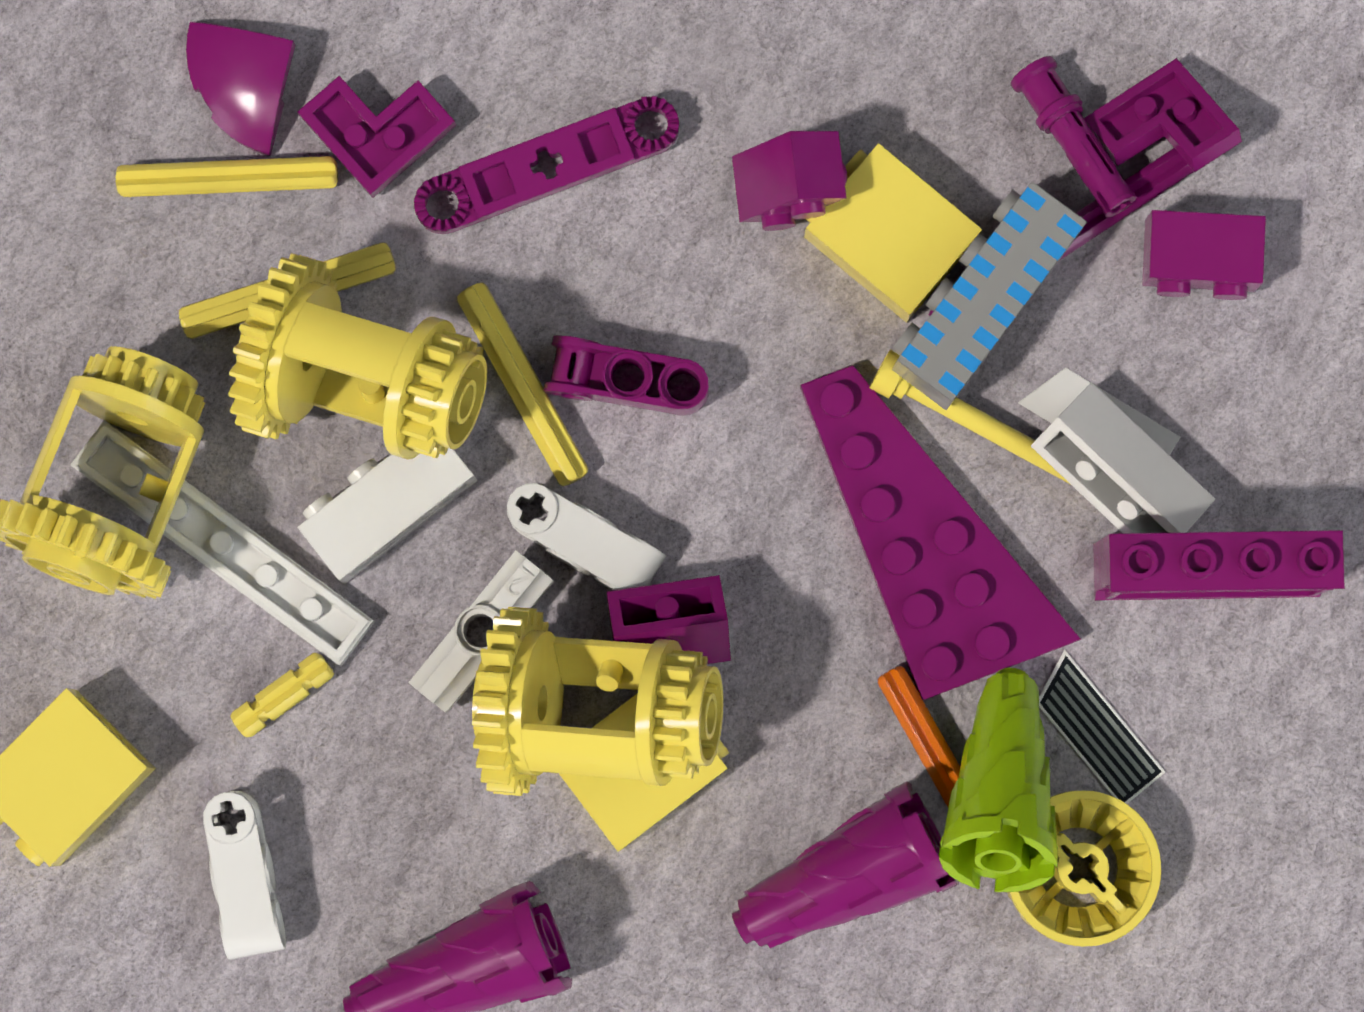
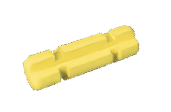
(281, 695)

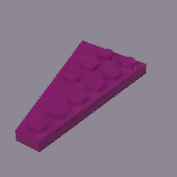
(940, 571)

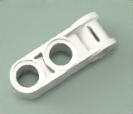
(585, 540)
(243, 879)

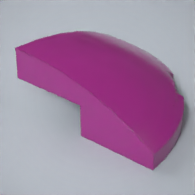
(240, 80)

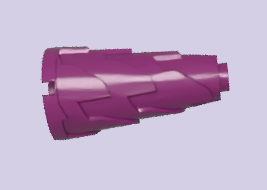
(860, 869)
(474, 964)

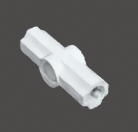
(455, 661)

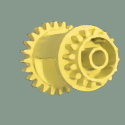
(309, 354)
(84, 547)
(521, 707)

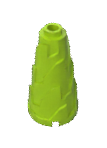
(1001, 802)

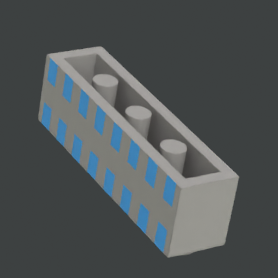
(987, 295)

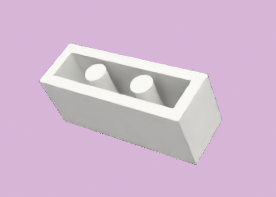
(1121, 468)
(381, 508)

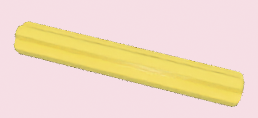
(226, 176)
(232, 307)
(522, 384)

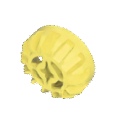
(1117, 905)

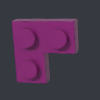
(1165, 106)
(380, 145)

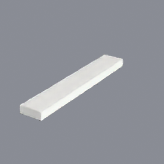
(227, 547)

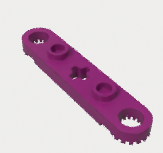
(506, 178)

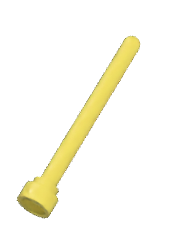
(888, 382)

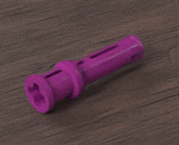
(1061, 115)

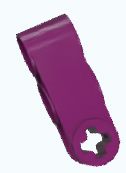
(596, 367)

